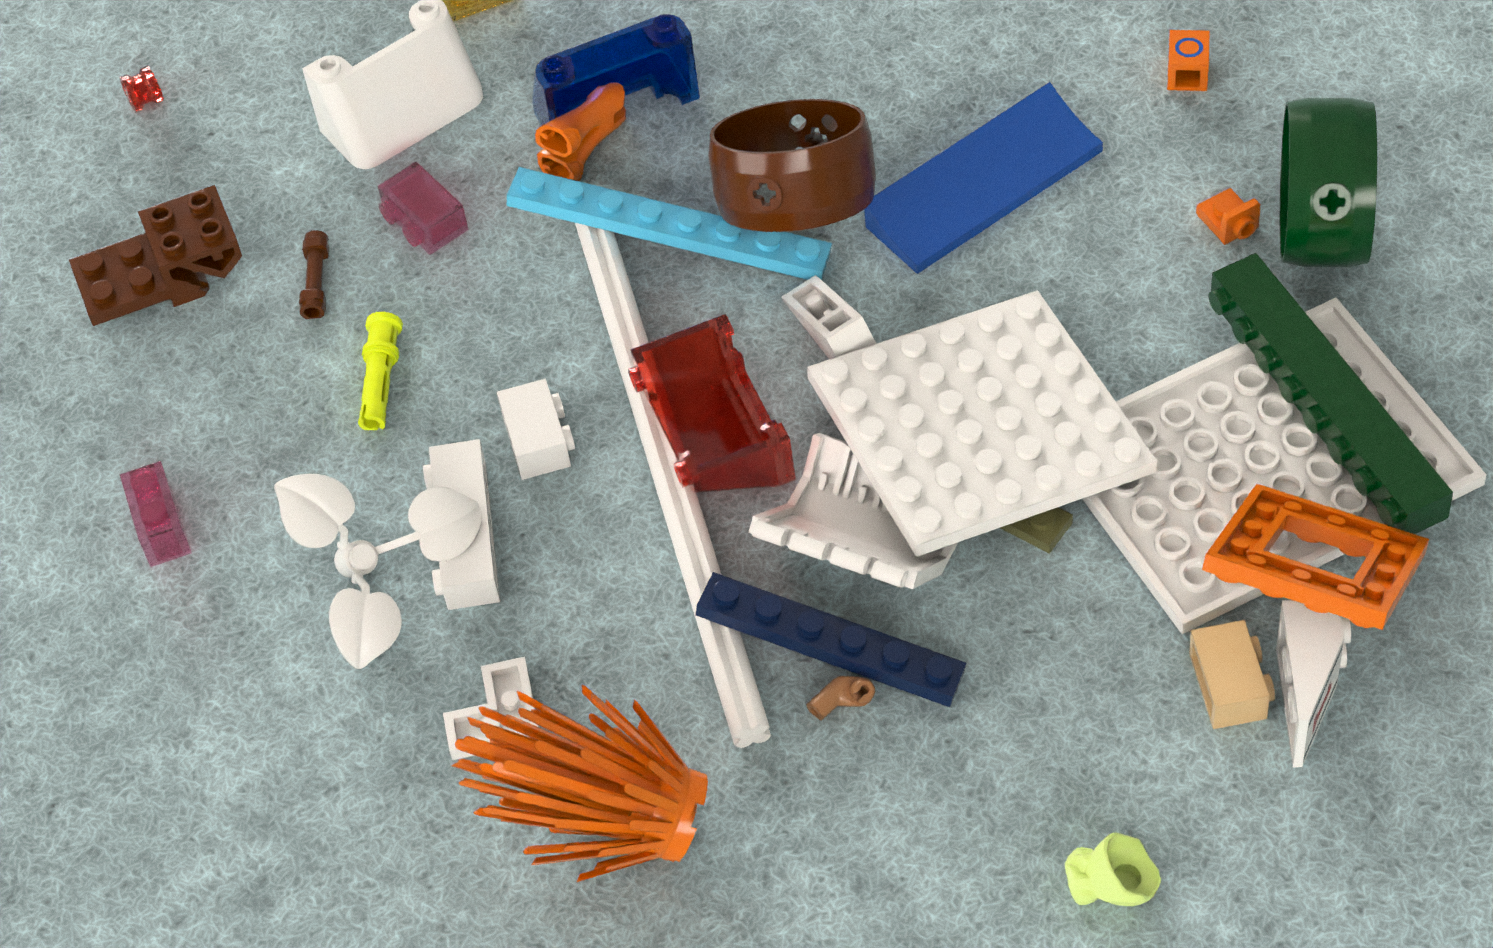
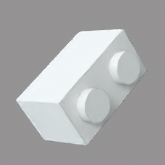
(535, 428)

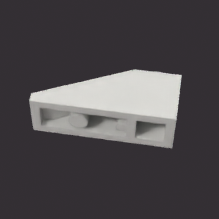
(828, 318)

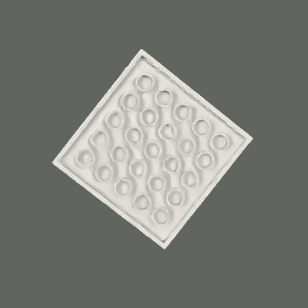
(979, 422)

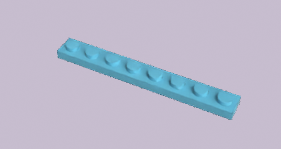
(666, 224)

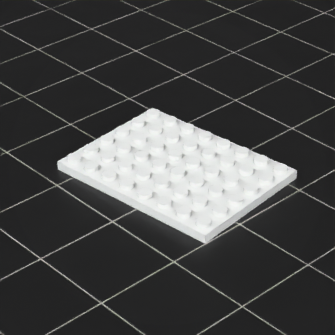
(1225, 431)

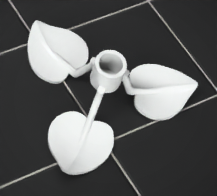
(314, 513)

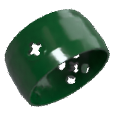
(1323, 150)

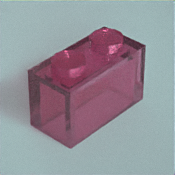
(422, 208)
(155, 514)

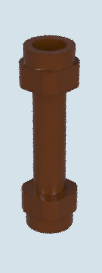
(312, 299)

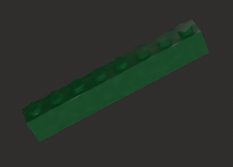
(1330, 396)

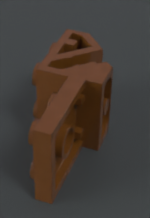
(166, 262)

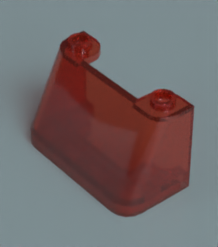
(711, 411)

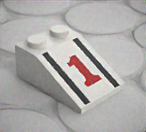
(1309, 661)

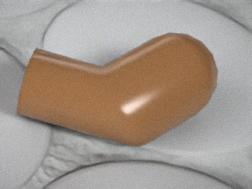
(841, 691)

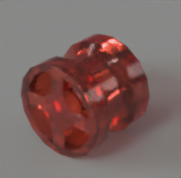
(141, 88)

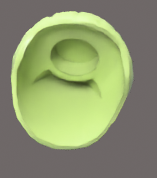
(1113, 872)

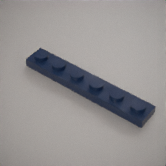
(831, 639)

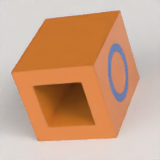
(1188, 60)

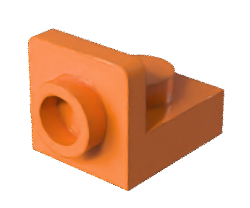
(1229, 216)

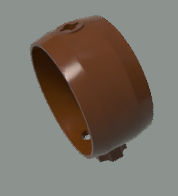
(811, 184)

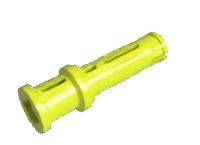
(379, 355)

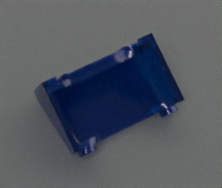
(641, 56)

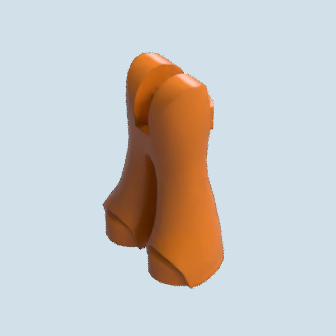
(573, 136)

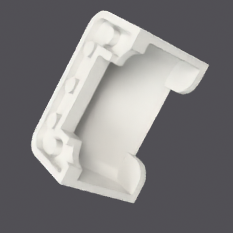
(397, 92)

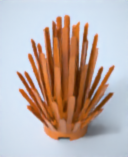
(588, 784)

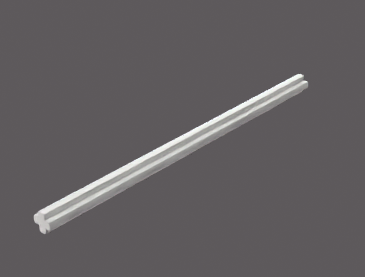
(680, 505)

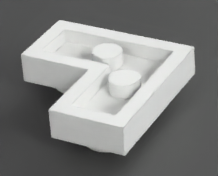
(501, 687)

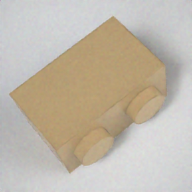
(1230, 674)

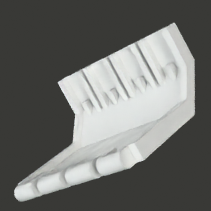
(844, 520)

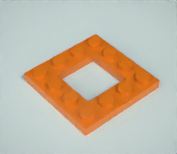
(1366, 600)

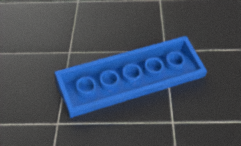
(980, 179)

